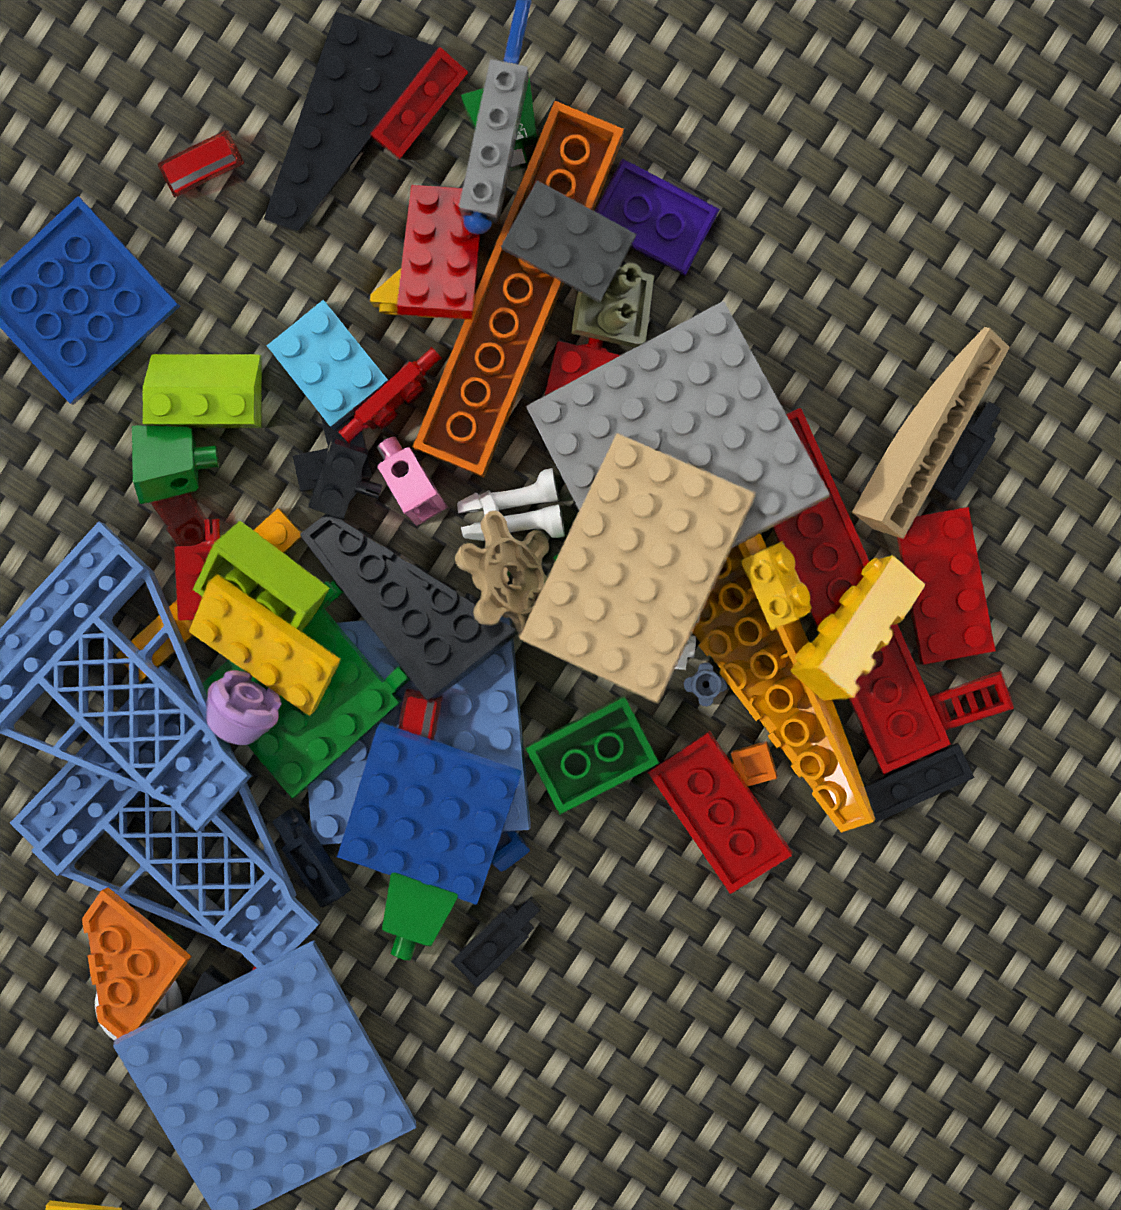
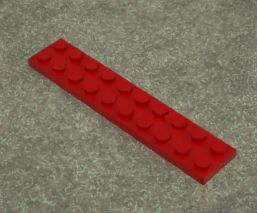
(829, 560)

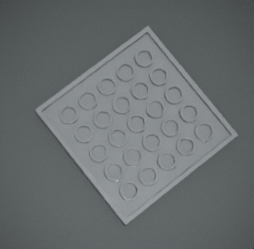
(693, 399)

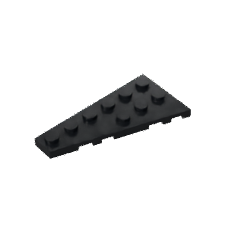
(351, 91)
(412, 613)

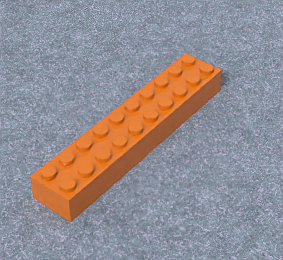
(513, 302)

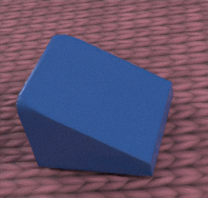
(509, 850)

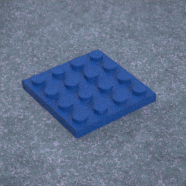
(78, 300)
(428, 812)

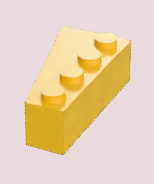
(857, 629)

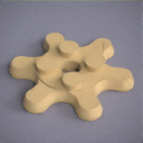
(490, 570)

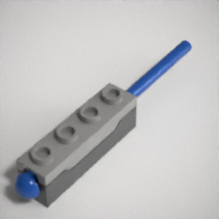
(496, 131)

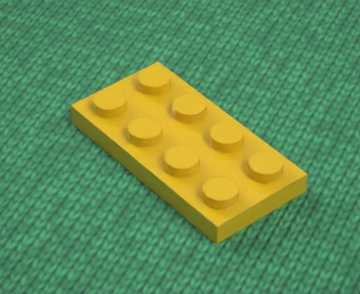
(263, 644)

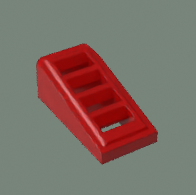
(982, 683)

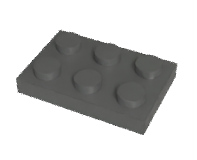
(568, 241)

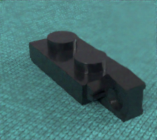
(968, 452)
(310, 859)
(496, 941)

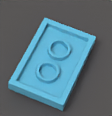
(328, 364)

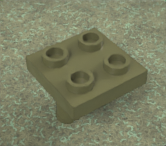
(622, 312)

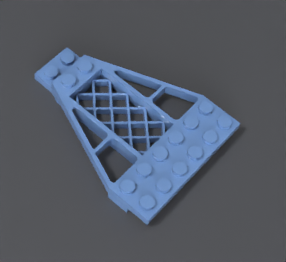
(59, 624)
(84, 804)

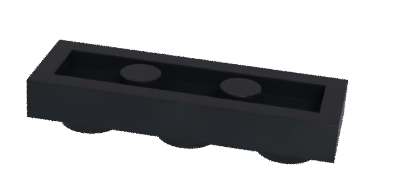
(918, 782)

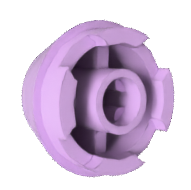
(241, 708)

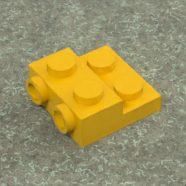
(777, 585)

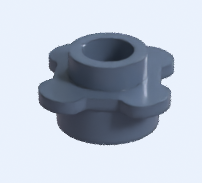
(716, 684)

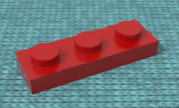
(419, 103)

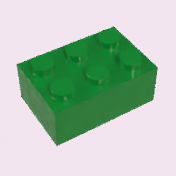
(591, 754)

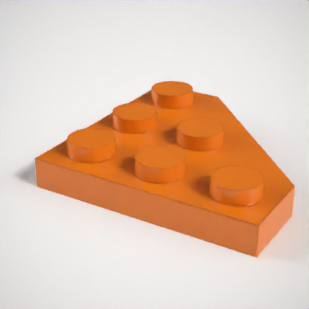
(128, 962)

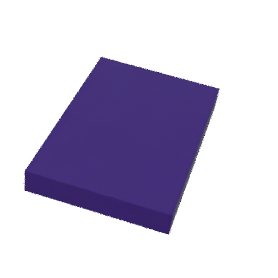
(663, 217)

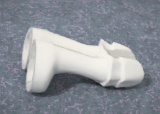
(542, 491)

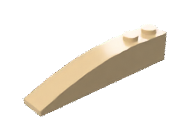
(929, 437)

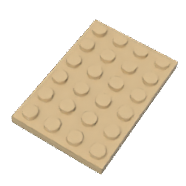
(637, 567)

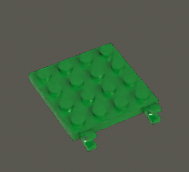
(352, 705)

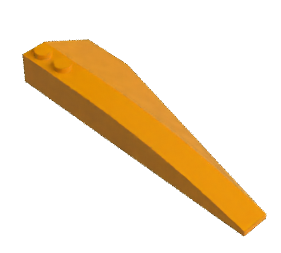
(758, 671)

